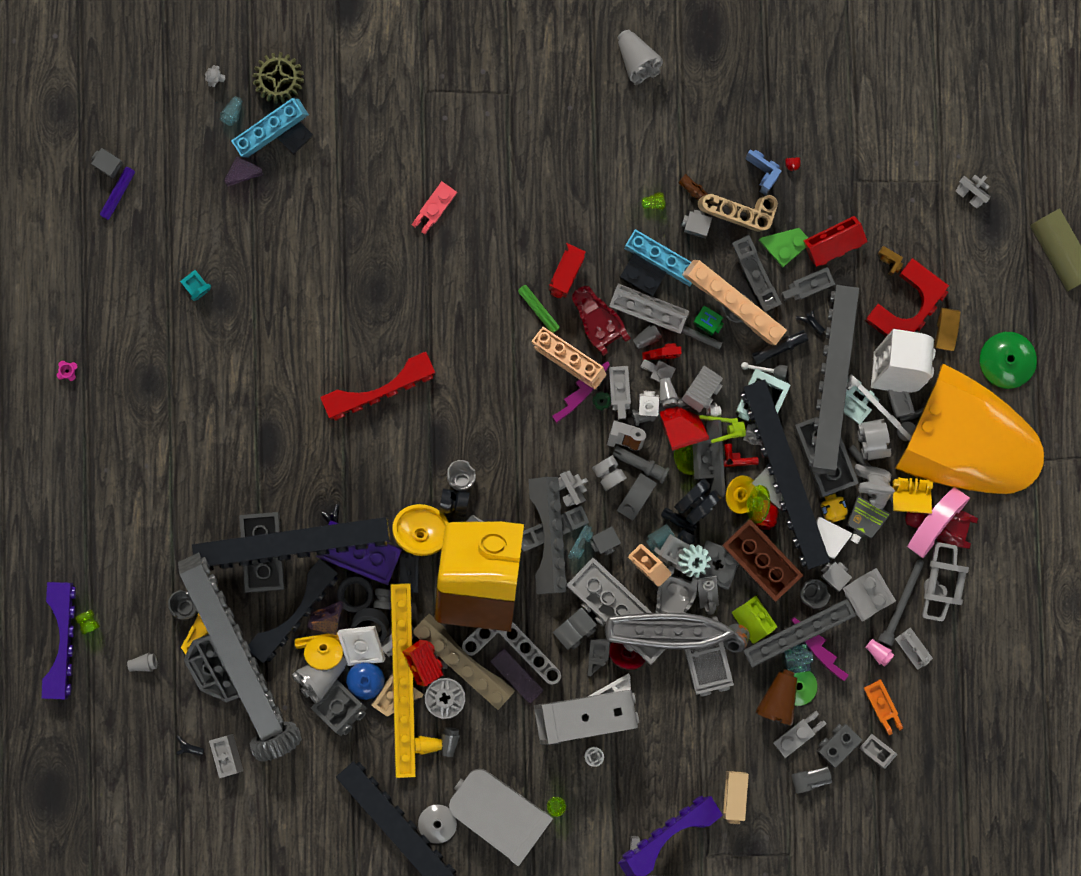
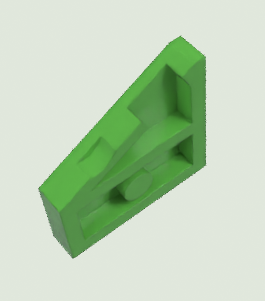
(784, 245)

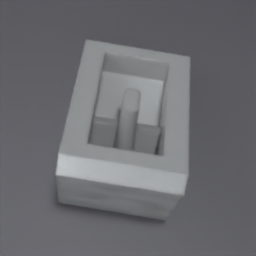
(878, 751)

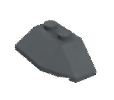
(208, 669)

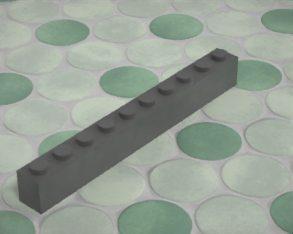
(835, 380)

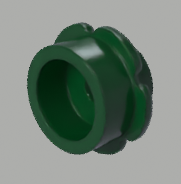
(601, 395)

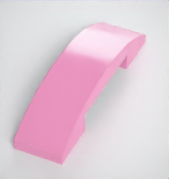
(934, 523)

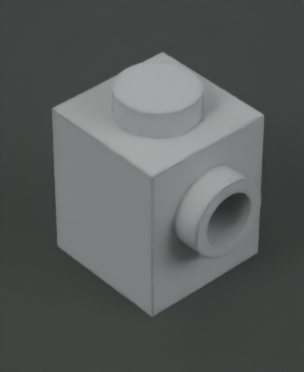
(697, 223)
(835, 575)

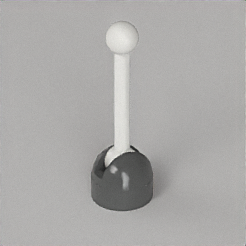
(779, 371)

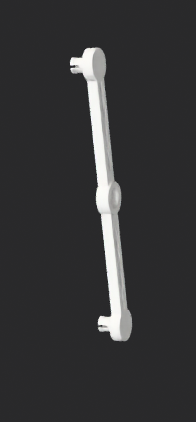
(854, 382)

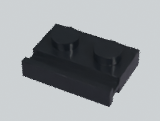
(295, 137)
(643, 275)

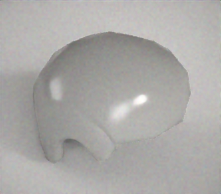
(461, 475)

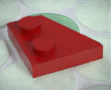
(668, 352)

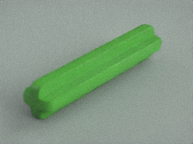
(538, 308)

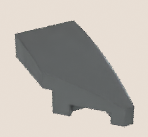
(597, 654)

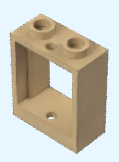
(735, 796)

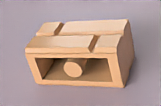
(650, 565)

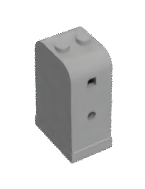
(586, 716)
(498, 814)

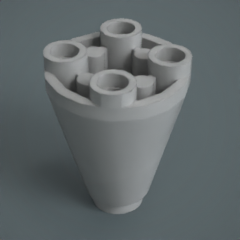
(638, 57)
(317, 682)

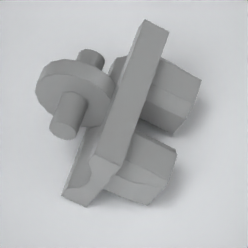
(980, 196)
(575, 487)

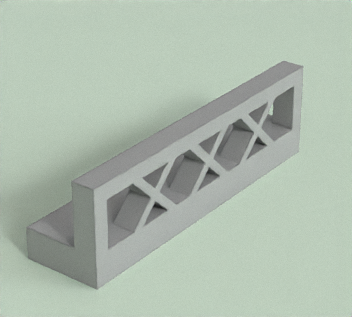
(649, 308)

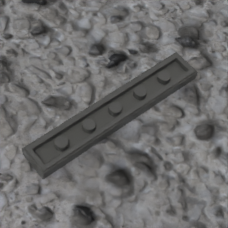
(799, 633)

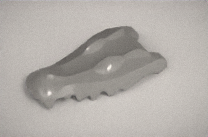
(676, 594)

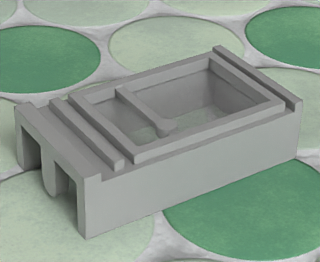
(709, 668)

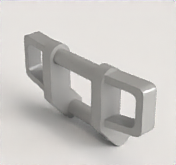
(933, 579)

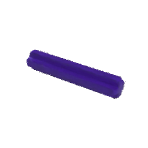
(117, 193)

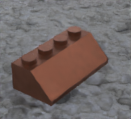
(762, 560)

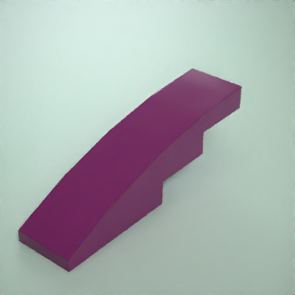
(576, 398)
(823, 655)

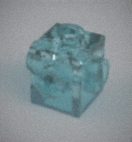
(798, 659)

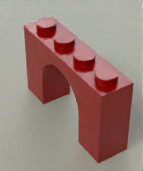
(930, 290)

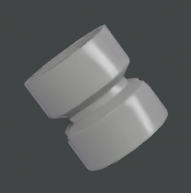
(609, 473)

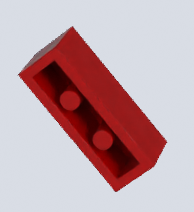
(835, 241)

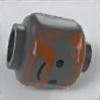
(739, 641)

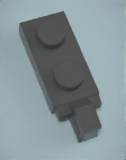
(809, 285)

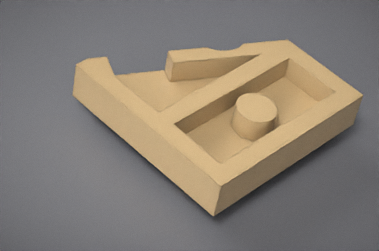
(384, 699)

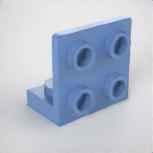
(770, 168)

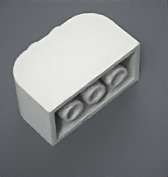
(903, 361)

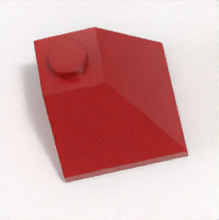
(682, 427)

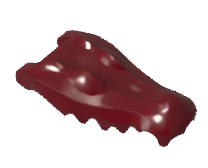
(599, 321)
(953, 533)

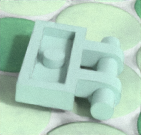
(855, 408)

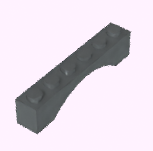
(551, 573)

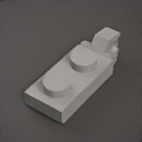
(620, 390)

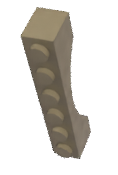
(483, 681)

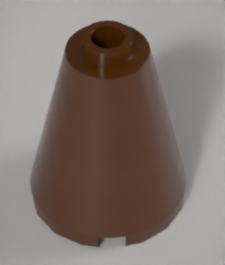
(780, 698)

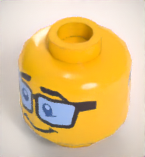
(834, 508)

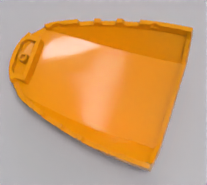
(972, 440)

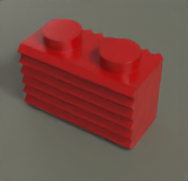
(423, 662)

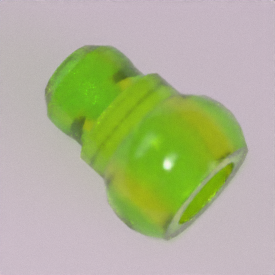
(655, 201)

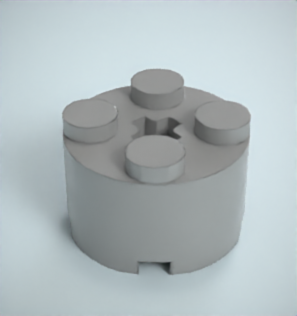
(874, 439)

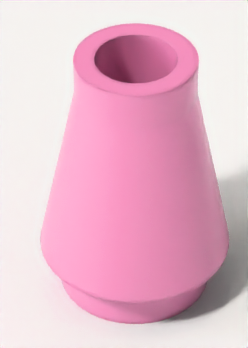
(881, 653)

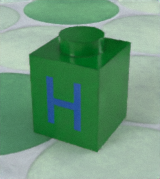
(709, 321)

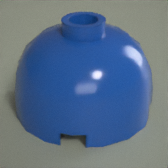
(365, 680)

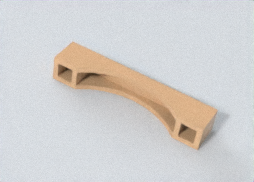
(733, 300)

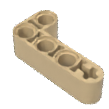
(735, 210)

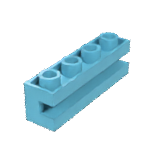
(270, 127)
(658, 255)

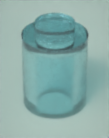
(659, 537)

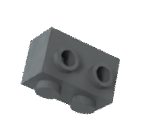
(839, 745)

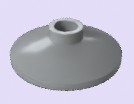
(437, 813)

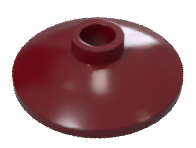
(618, 656)

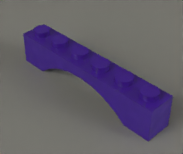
(56, 681)
(642, 859)

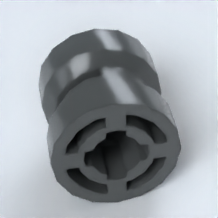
(383, 600)

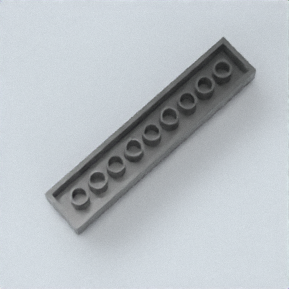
(230, 646)

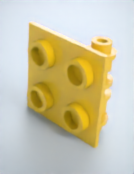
(912, 496)

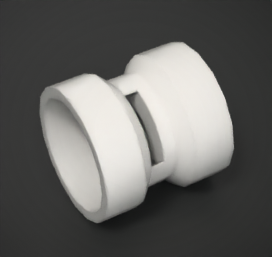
(592, 754)

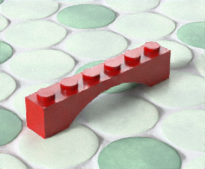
(341, 402)

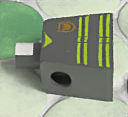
(865, 520)

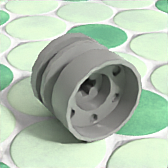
(439, 708)

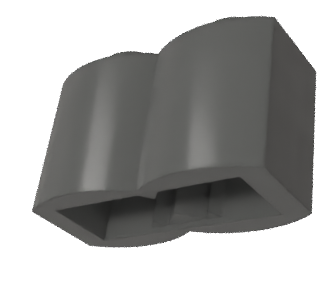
(575, 628)

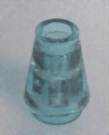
(231, 112)

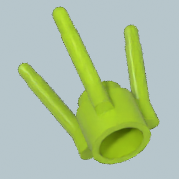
(735, 430)

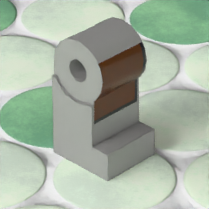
(626, 435)

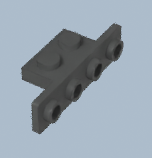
(709, 458)

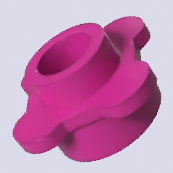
(63, 366)

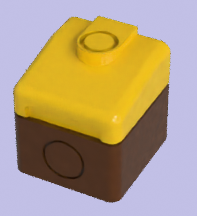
(478, 574)

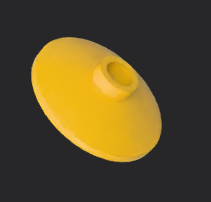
(736, 501)
(323, 659)

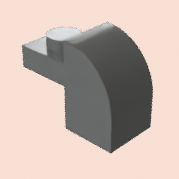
(636, 496)

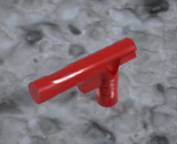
(736, 459)

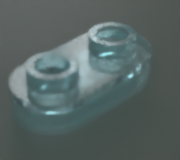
(577, 549)

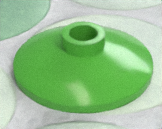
(808, 690)

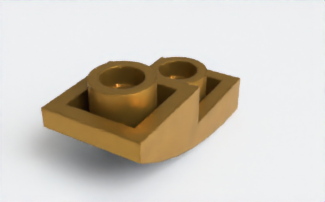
(947, 329)

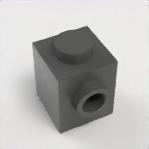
(605, 541)

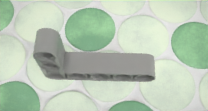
(515, 643)

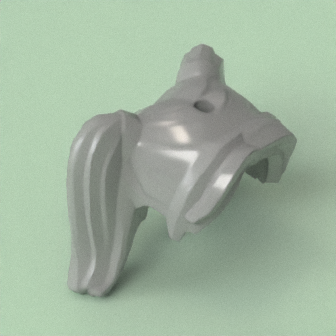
(877, 485)

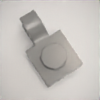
(659, 370)

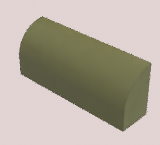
(1060, 247)

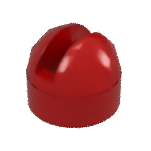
(792, 163)

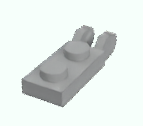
(797, 735)

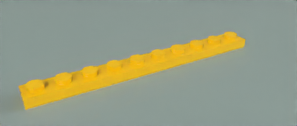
(402, 681)

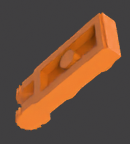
(882, 705)

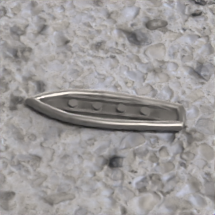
(666, 630)

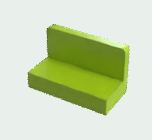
(755, 619)

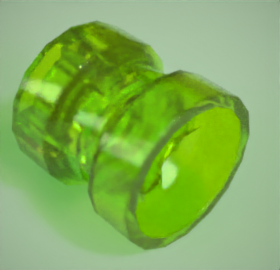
(88, 626)
(556, 806)

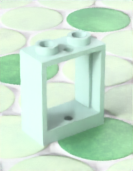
(771, 381)

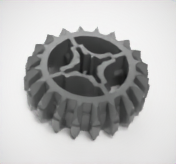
(276, 745)

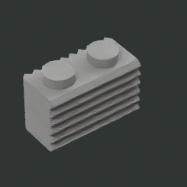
(702, 388)

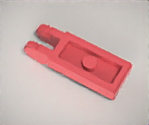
(435, 206)

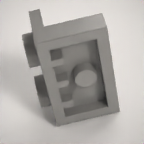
(671, 550)

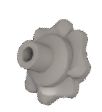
(213, 76)

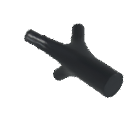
(811, 320)
(332, 516)
(188, 748)

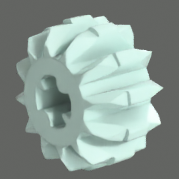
(699, 564)

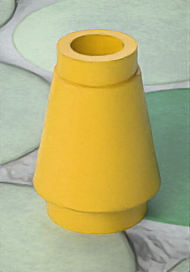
(427, 745)

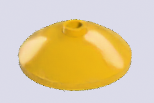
(419, 521)

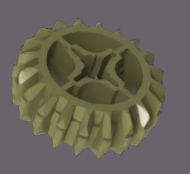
(269, 76)

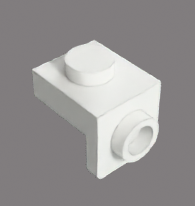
(648, 403)

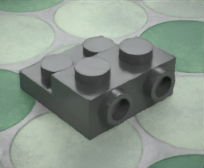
(339, 709)

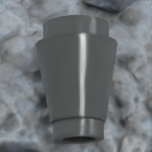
(648, 336)
(449, 741)

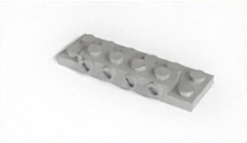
(607, 598)

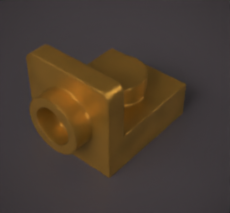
(891, 257)

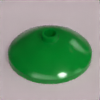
(996, 366)

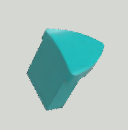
(195, 285)

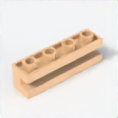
(569, 358)

